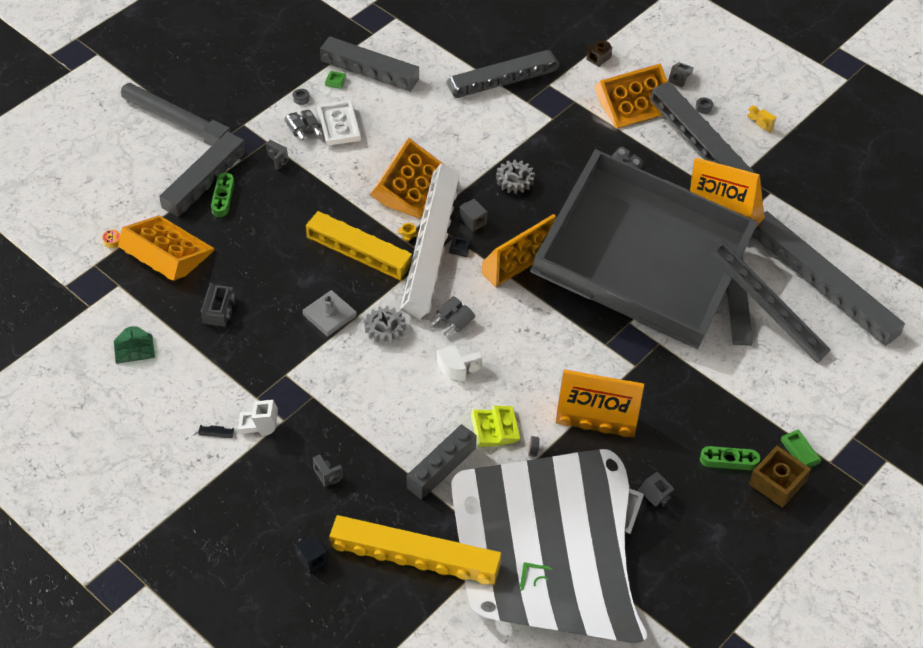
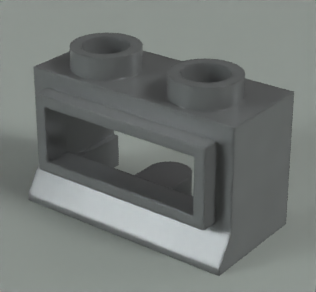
(217, 317)

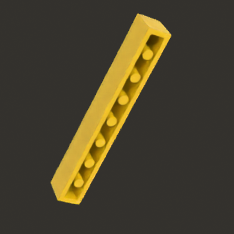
(415, 550)

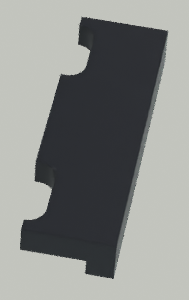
(216, 431)

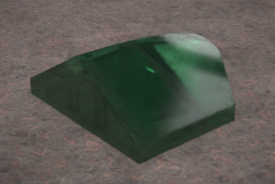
(133, 345)

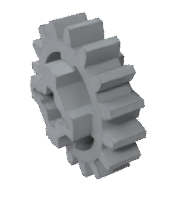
(515, 176)
(385, 324)

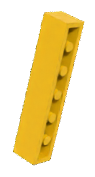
(359, 245)

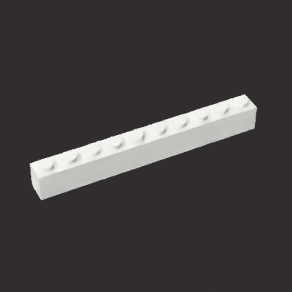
(430, 242)

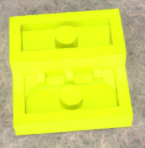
(495, 426)

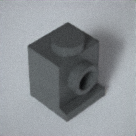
(656, 490)

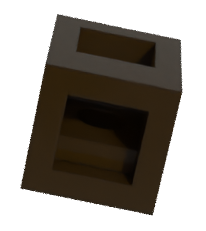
(602, 50)

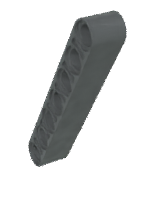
(502, 73)

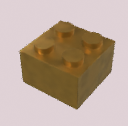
(779, 476)

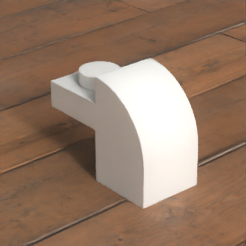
(455, 366)
(260, 419)

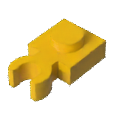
(763, 118)

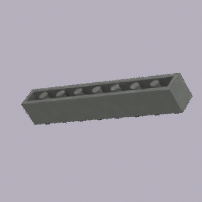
(695, 127)

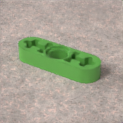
(220, 188)
(735, 452)

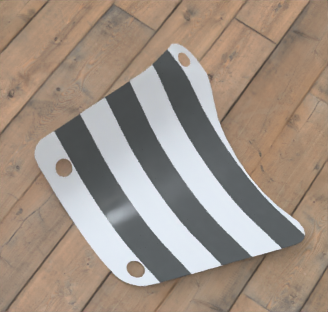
(559, 516)

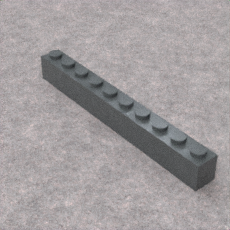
(828, 280)

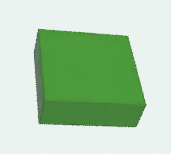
(335, 79)

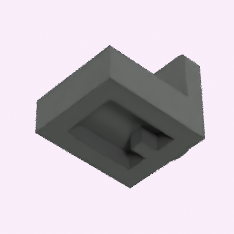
(679, 73)
(277, 153)
(325, 472)

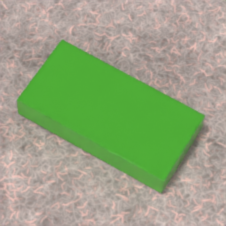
(800, 448)

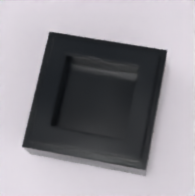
(460, 246)

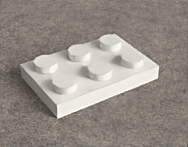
(338, 122)

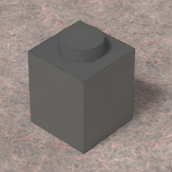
(473, 215)

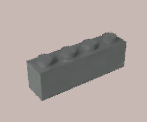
(441, 461)

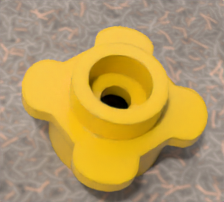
(408, 231)

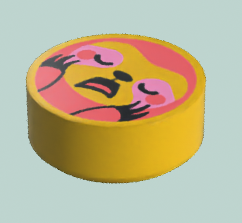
(111, 238)

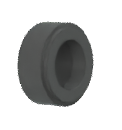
(301, 96)
(704, 105)
(533, 446)

